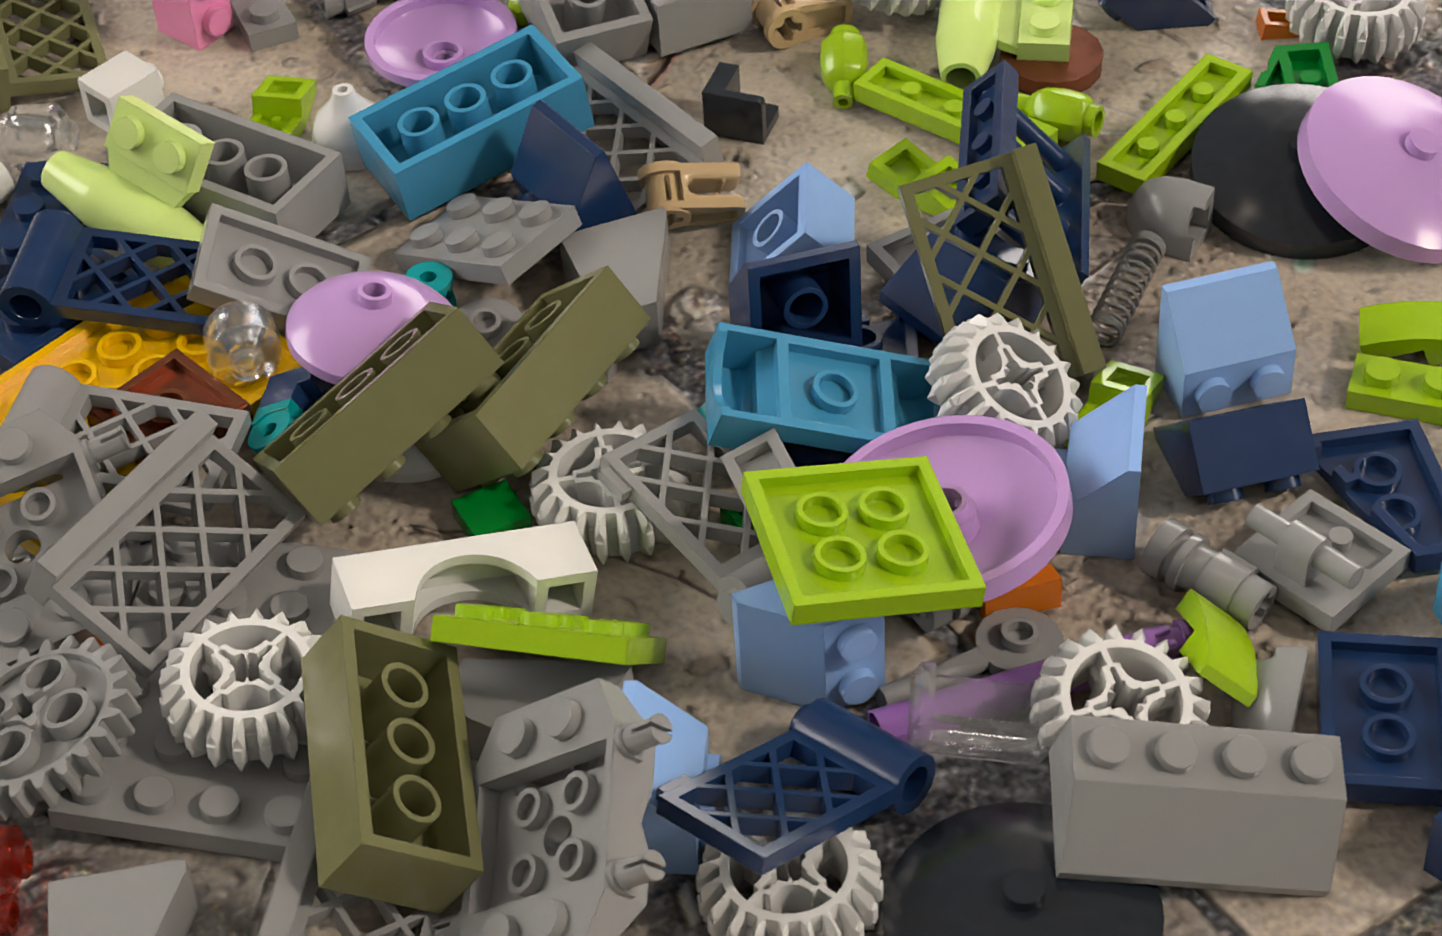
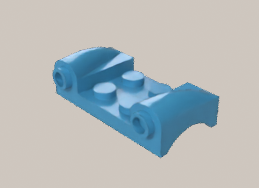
(808, 390)

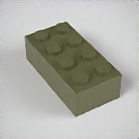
(550, 365)
(380, 412)
(390, 767)

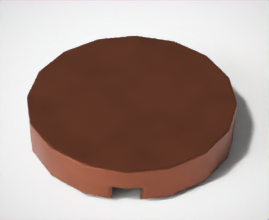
(1077, 74)

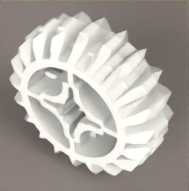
(1358, 26)
(1006, 375)
(568, 489)
(1125, 681)
(249, 707)
(796, 894)

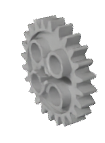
(61, 719)

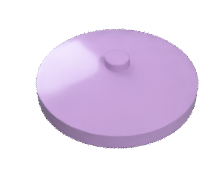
(1377, 163)
(1000, 485)

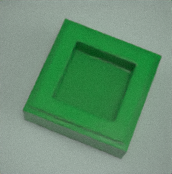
(490, 510)

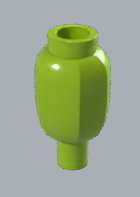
(842, 62)
(1064, 109)

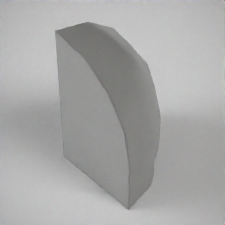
(1175, 211)
(1278, 692)

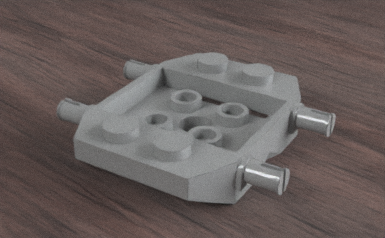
(30, 451)
(532, 872)

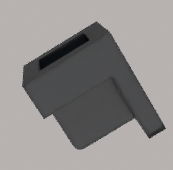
(734, 113)

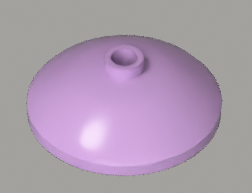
(428, 35)
(350, 317)

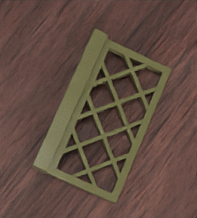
(54, 76)
(1044, 247)

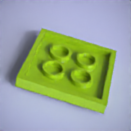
(861, 540)
(549, 634)

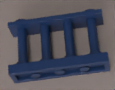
(989, 130)

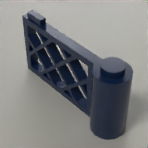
(53, 269)
(839, 754)

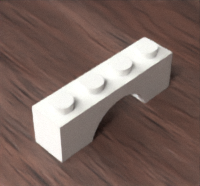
(520, 568)

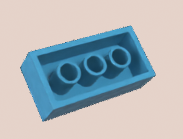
(465, 120)

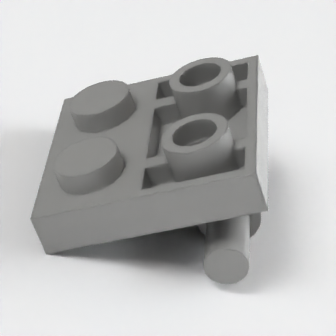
(1321, 558)

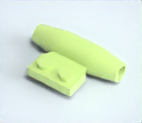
(974, 29)
(149, 176)

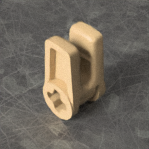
(799, 19)
(674, 184)

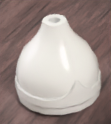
(333, 127)

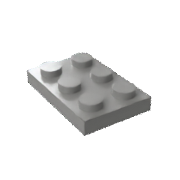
(489, 237)
(262, 263)

